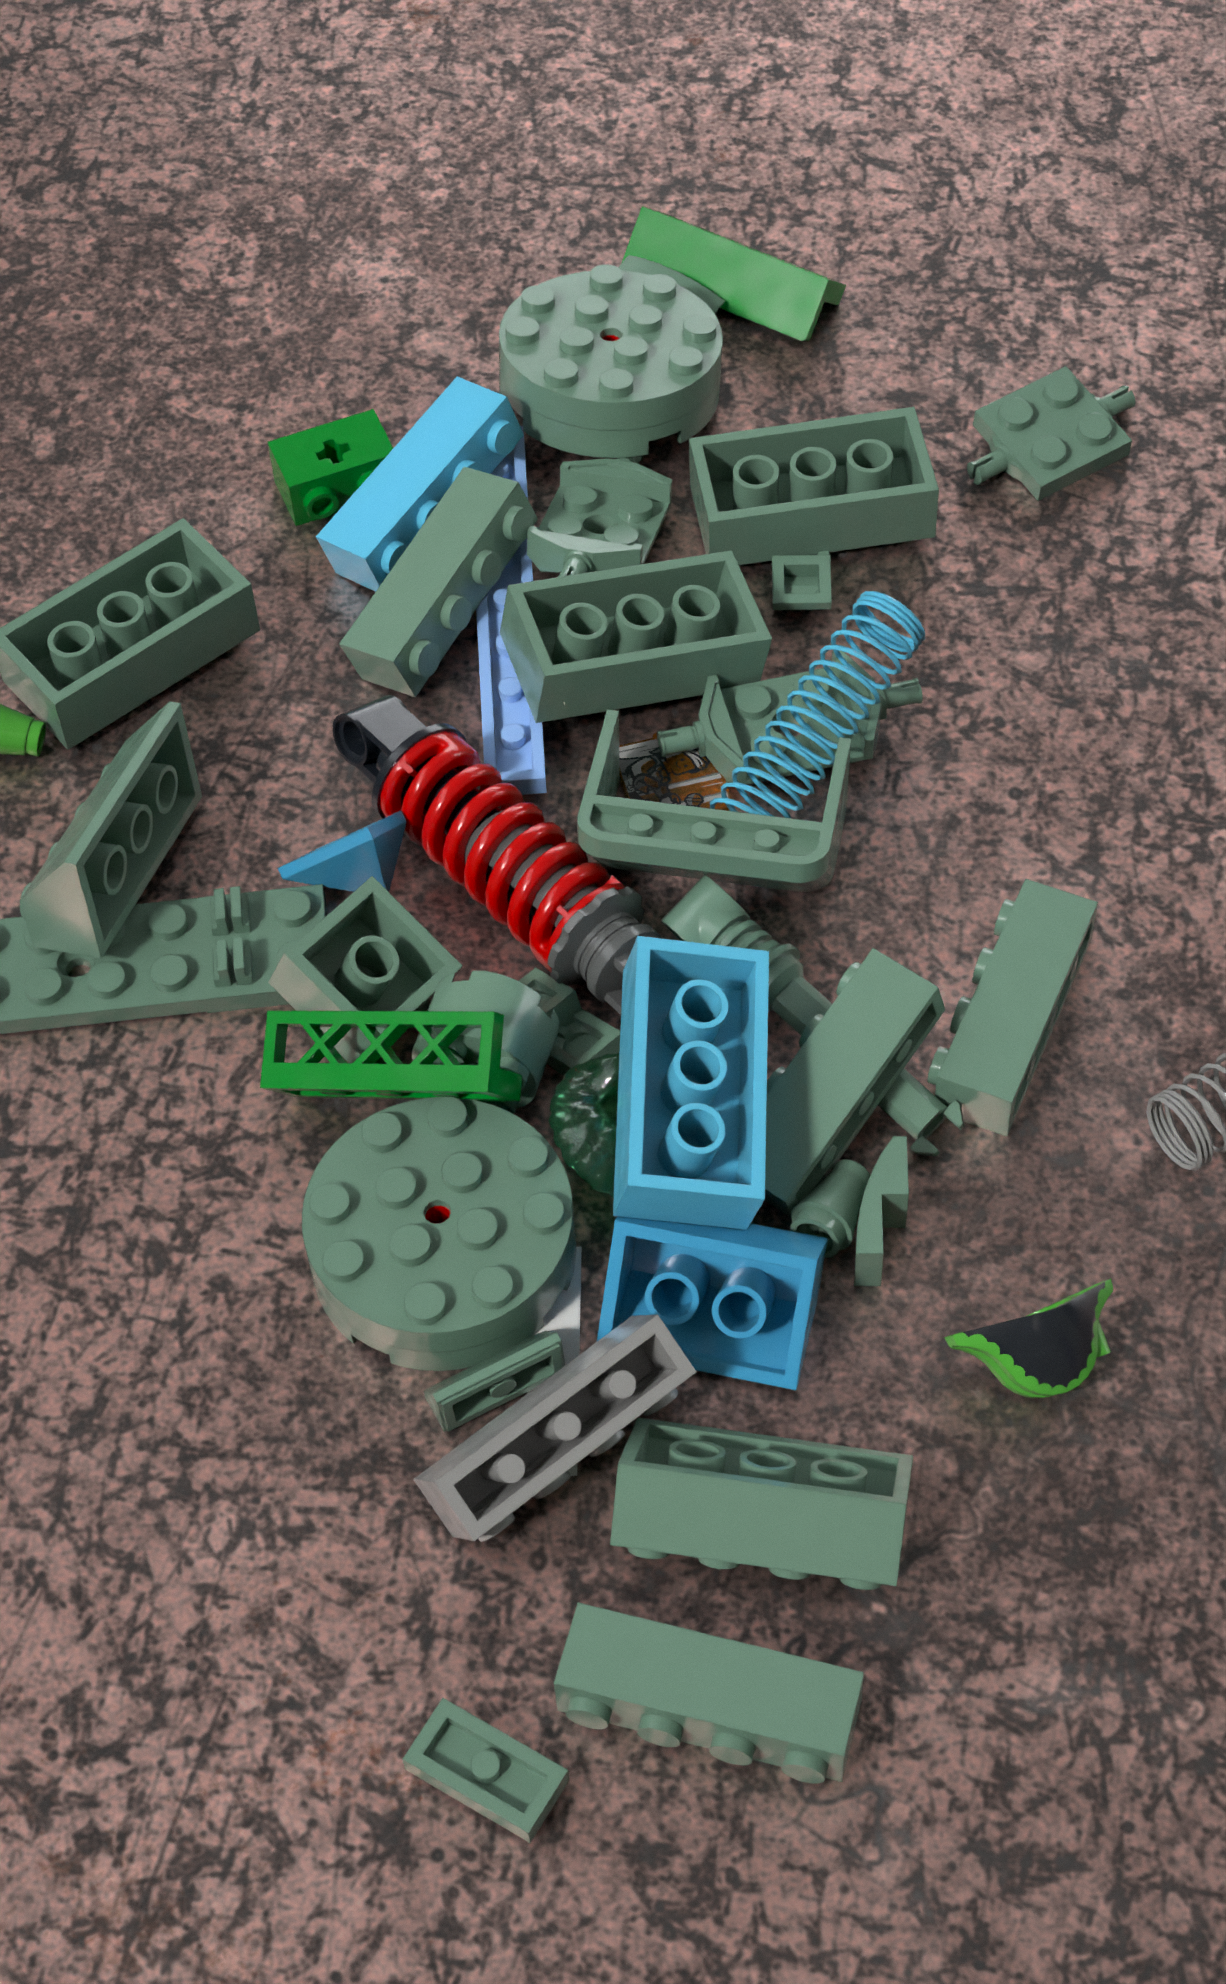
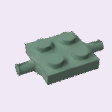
(1051, 433)

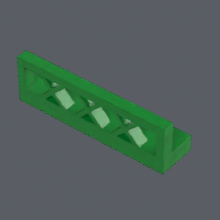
(393, 1079)

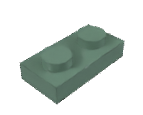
(486, 1770)

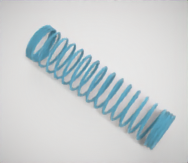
(872, 632)

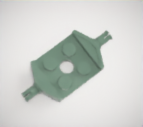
(600, 517)
(738, 715)

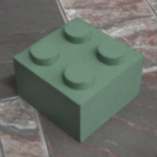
(363, 959)

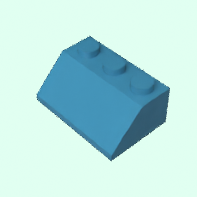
(726, 1295)

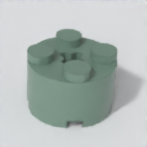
(526, 1027)

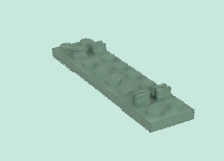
(161, 963)

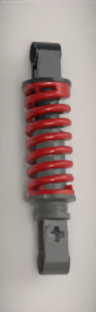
(505, 857)

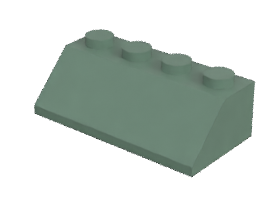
(115, 840)
(762, 1502)

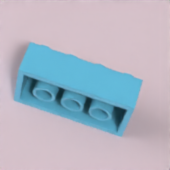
(692, 1084)

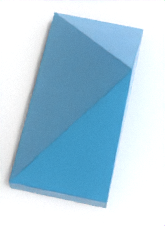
(352, 858)

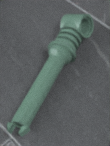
(715, 918)

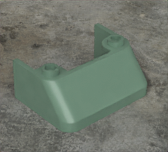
(707, 840)

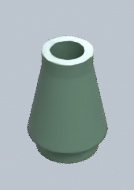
(833, 1206)

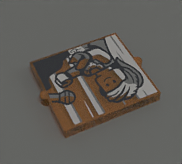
(671, 779)

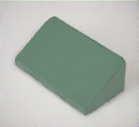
(495, 1380)

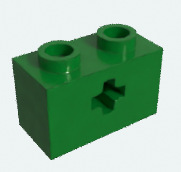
(327, 464)

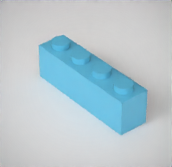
(381, 518)

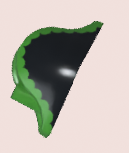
(1046, 1349)

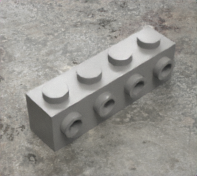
(555, 1427)

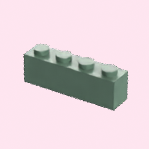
(439, 581)
(1014, 1004)
(843, 1072)
(708, 1693)

